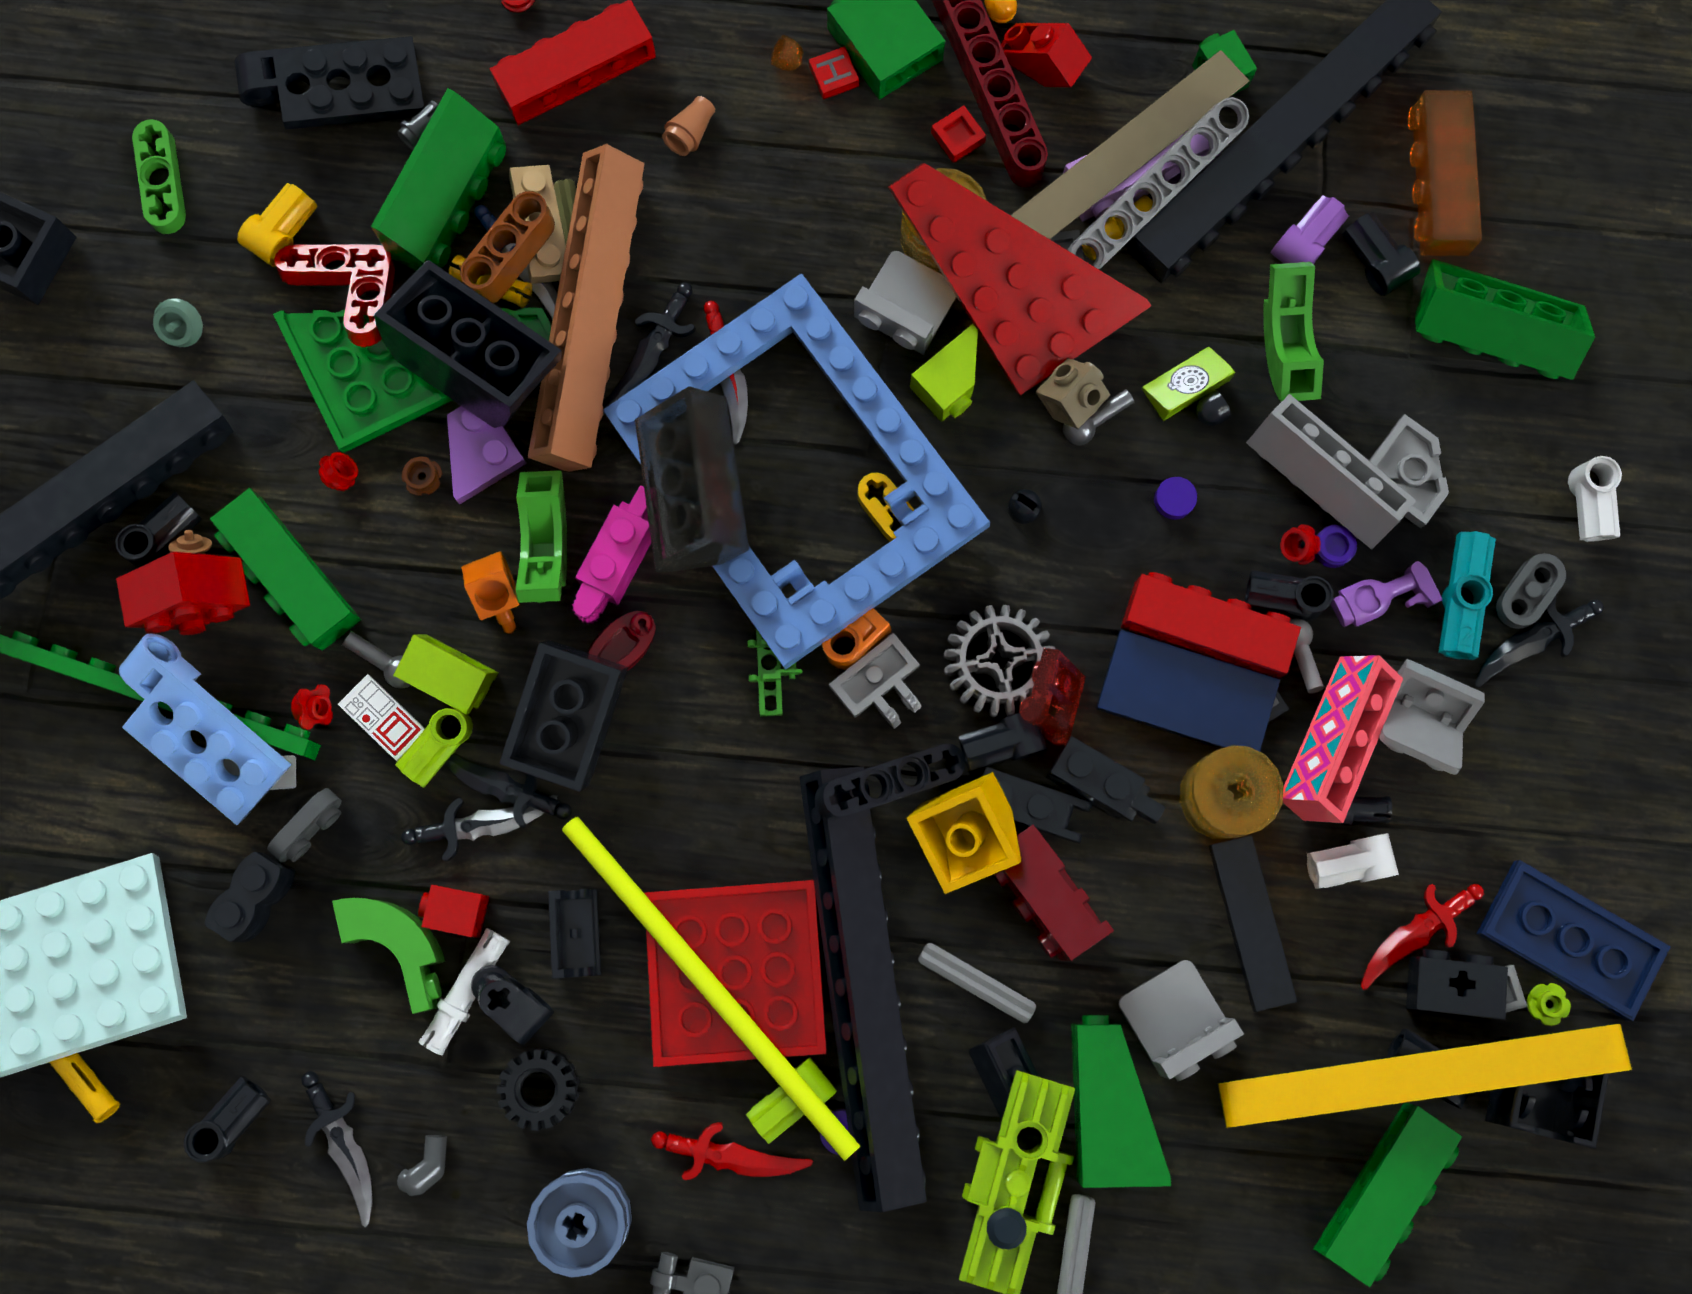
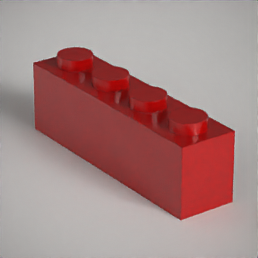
(573, 61)
(1210, 625)

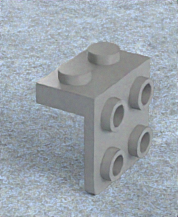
(905, 302)
(1431, 717)
(1178, 1021)

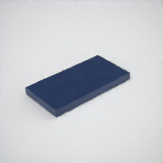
(1187, 693)
(1573, 940)

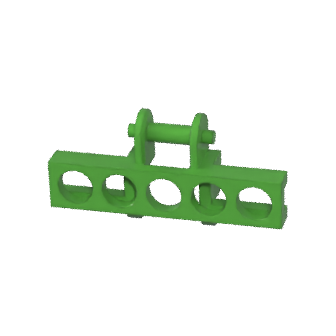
(769, 676)

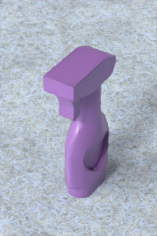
(1372, 598)

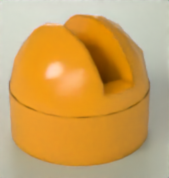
(1001, 10)

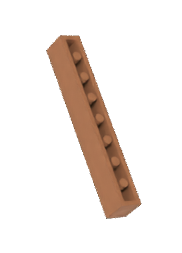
(587, 309)

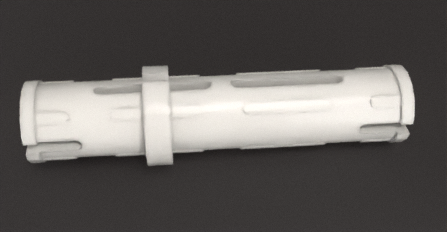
(460, 998)

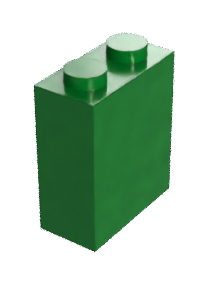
(886, 40)

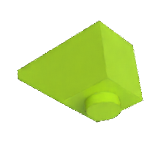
(949, 376)

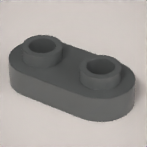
(1529, 593)
(294, 837)

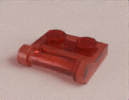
(1057, 684)

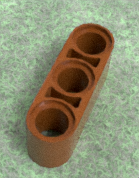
(508, 229)

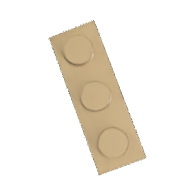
(548, 262)

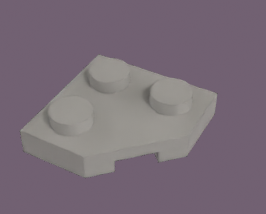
(1412, 461)

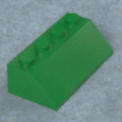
(439, 184)
(1503, 320)

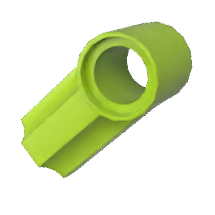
(433, 748)
(777, 1110)

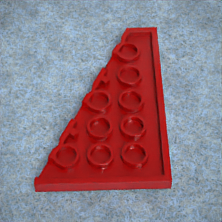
(1015, 284)

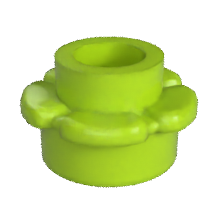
(1537, 1003)

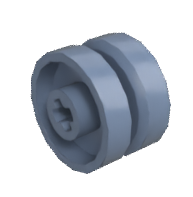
(560, 1241)

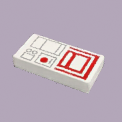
(381, 717)

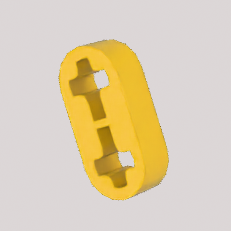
(876, 511)

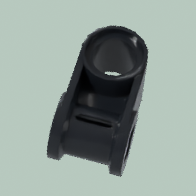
(513, 1007)

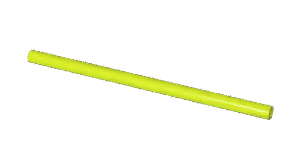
(711, 989)

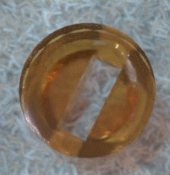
(787, 54)

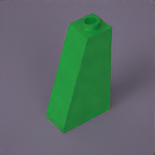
(1111, 1114)

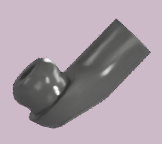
(428, 1171)

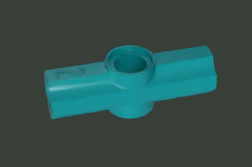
(1463, 620)

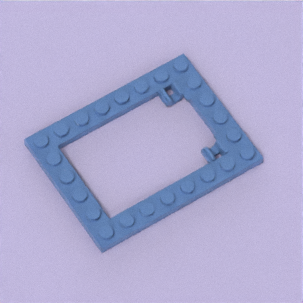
(927, 534)

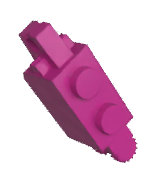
(613, 558)

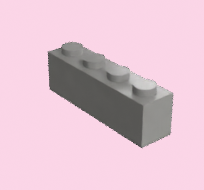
(1331, 472)

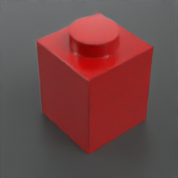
(453, 911)

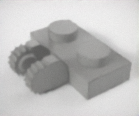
(874, 677)

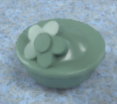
(177, 322)

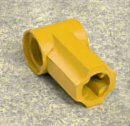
(277, 224)

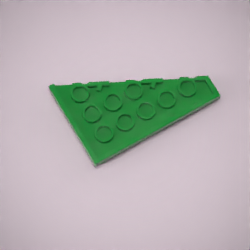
(365, 388)

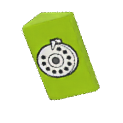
(1188, 382)

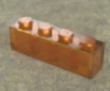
(1445, 173)

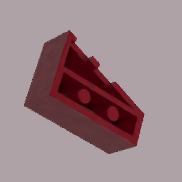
(1051, 899)

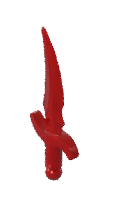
(1420, 930)
(726, 1156)

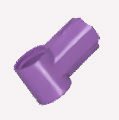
(1312, 233)

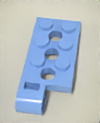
(164, 676)

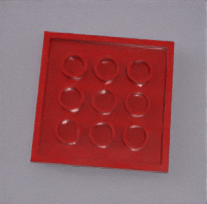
(760, 949)

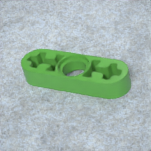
(147, 163)

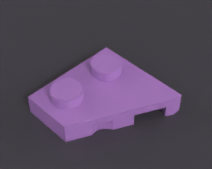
(478, 454)

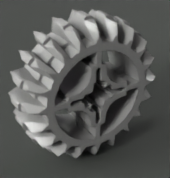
(979, 665)

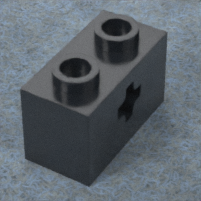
(1483, 985)

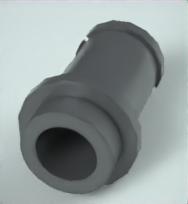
(412, 130)

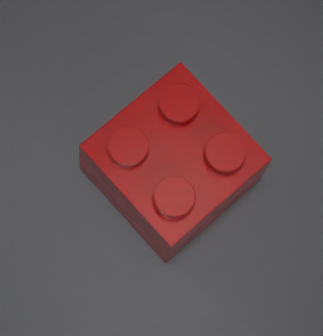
(183, 592)

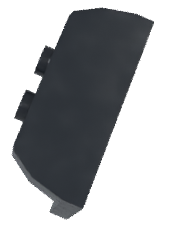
(464, 344)

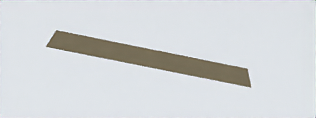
(1131, 146)

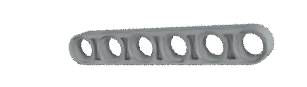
(1154, 183)

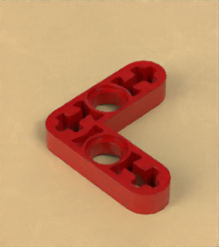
(297, 267)

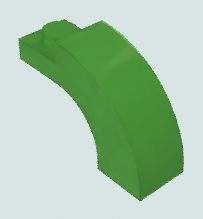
(1288, 332)
(542, 537)
(402, 934)

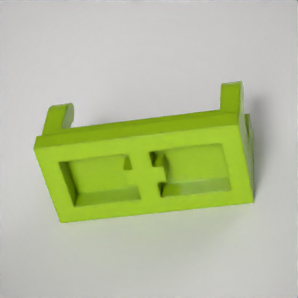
(445, 673)

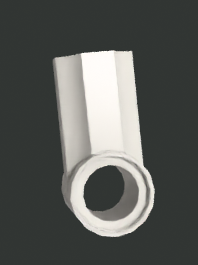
(1596, 504)
(1361, 860)

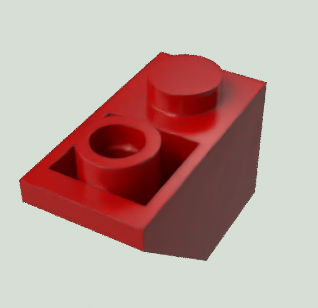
(1046, 52)

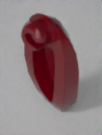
(625, 639)

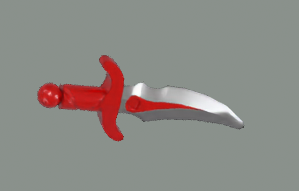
(735, 385)

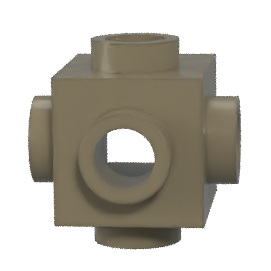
(1073, 392)

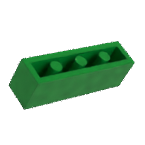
(285, 570)
(1388, 1194)

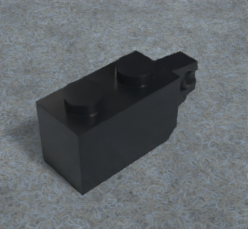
(1103, 782)

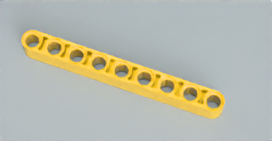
(1425, 1076)

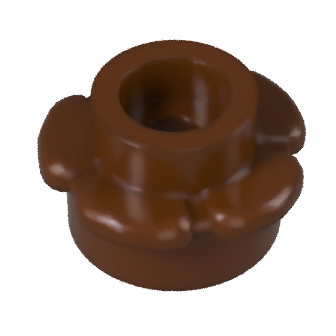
(414, 468)

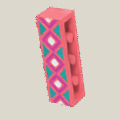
(1341, 738)

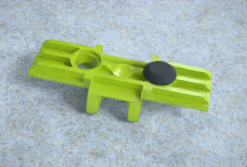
(1002, 1180)

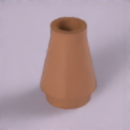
(687, 127)

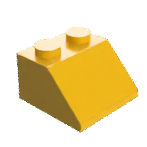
(967, 833)

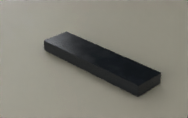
(1252, 923)

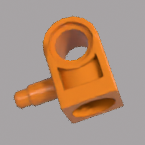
(492, 589)
(865, 632)

